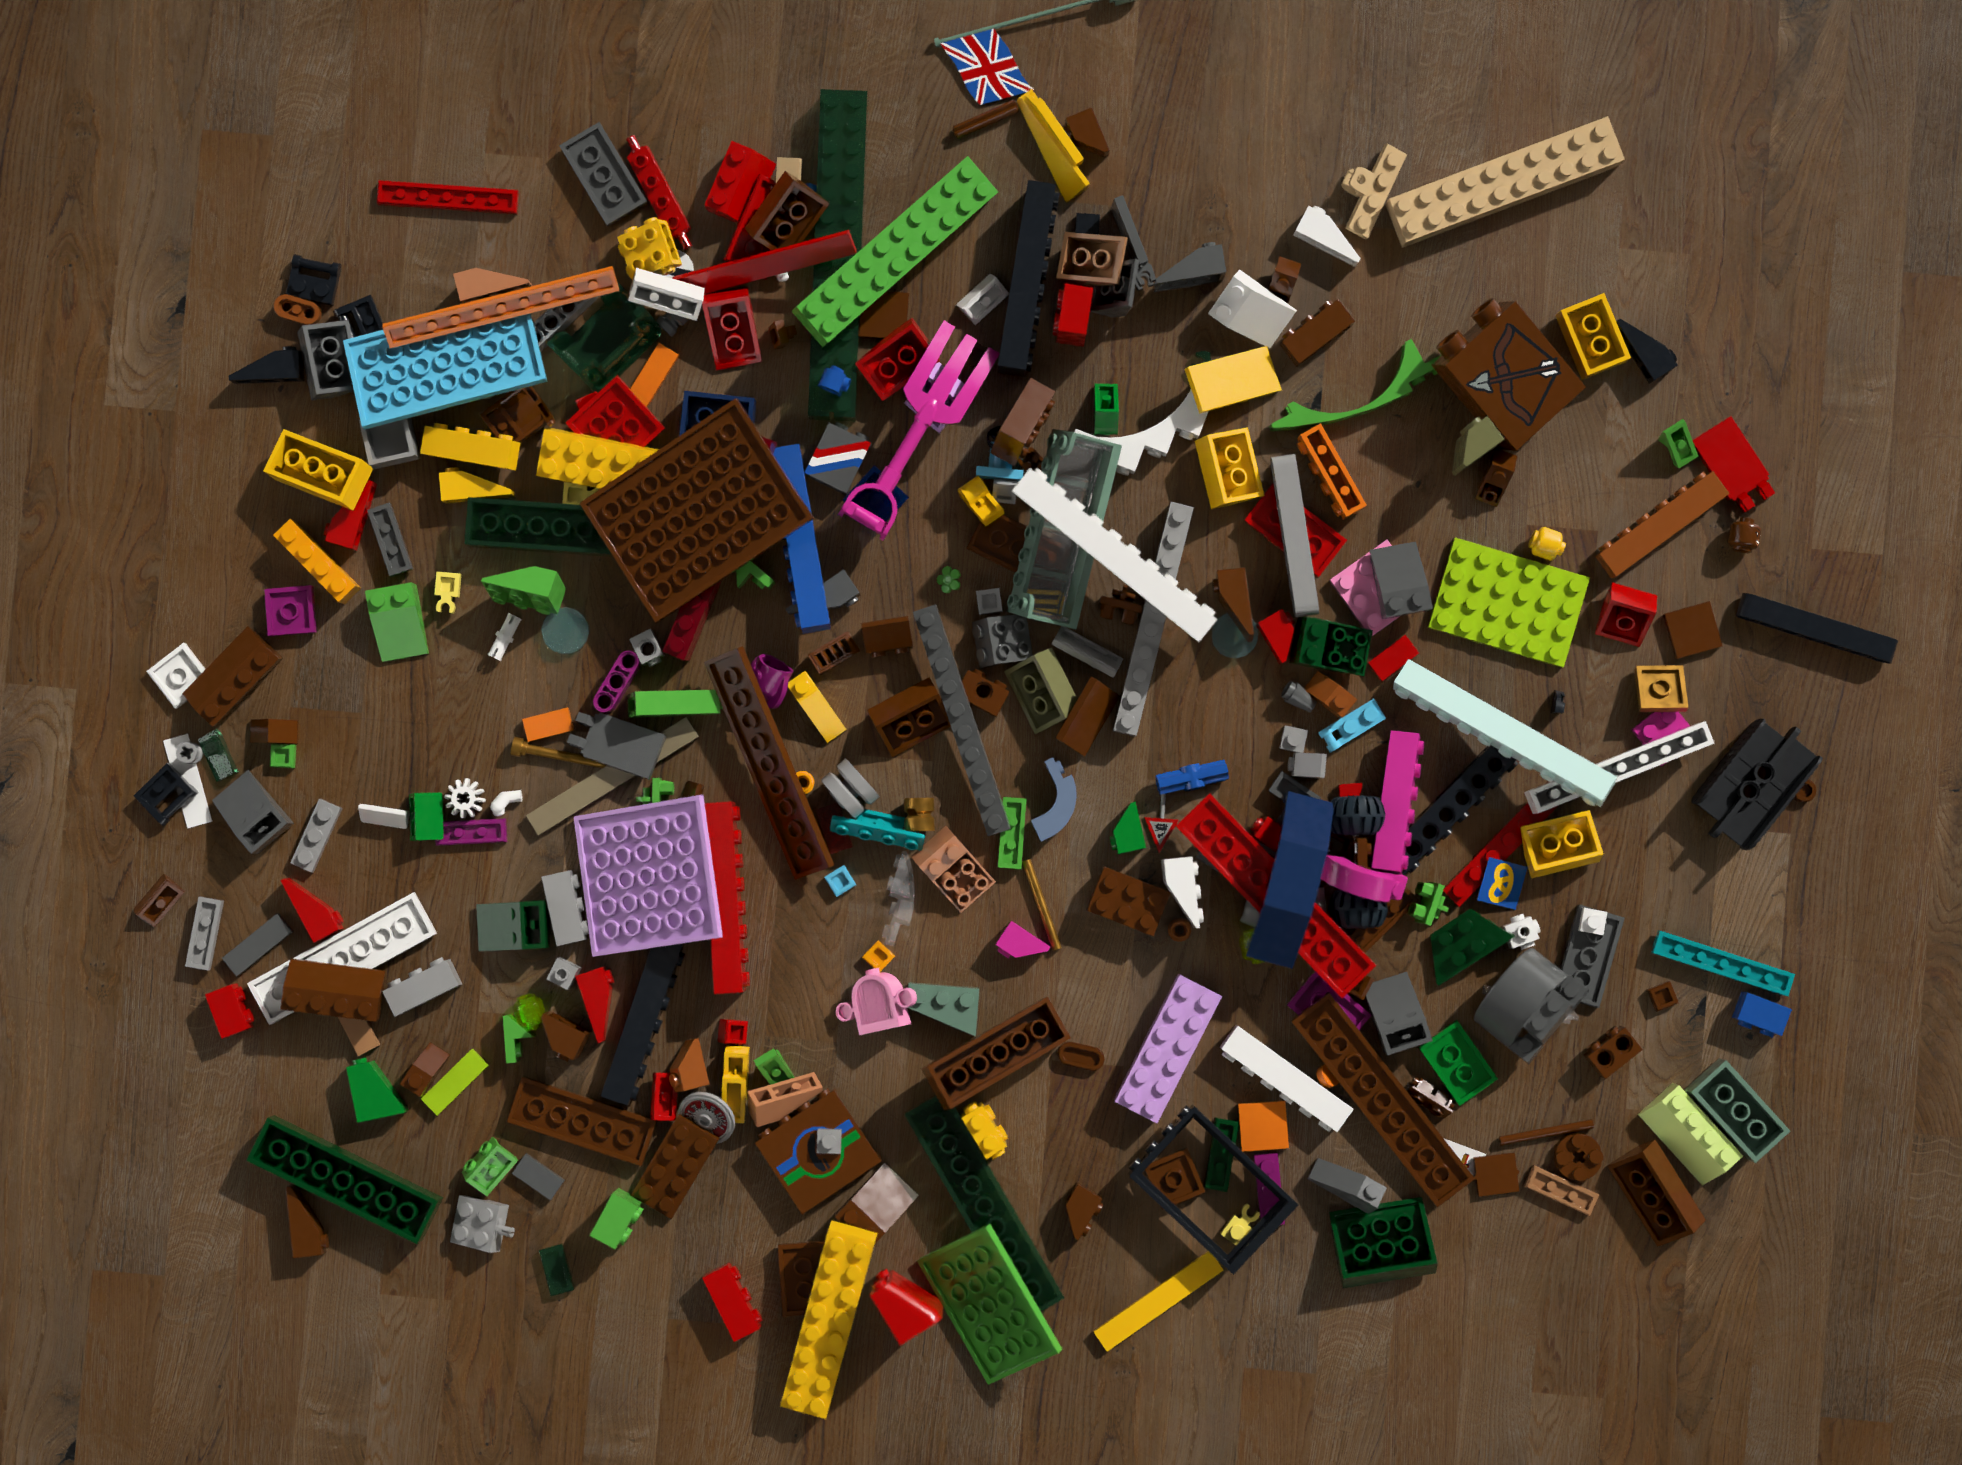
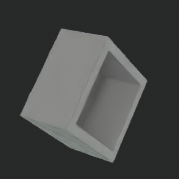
(390, 443)

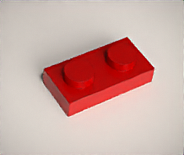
(663, 1098)

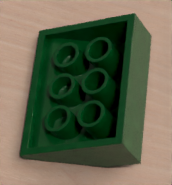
(1383, 1245)

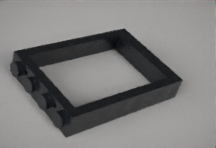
(1257, 1234)

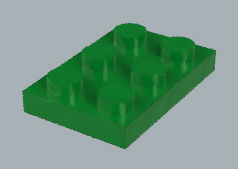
(1458, 1063)

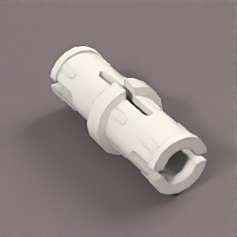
(504, 637)

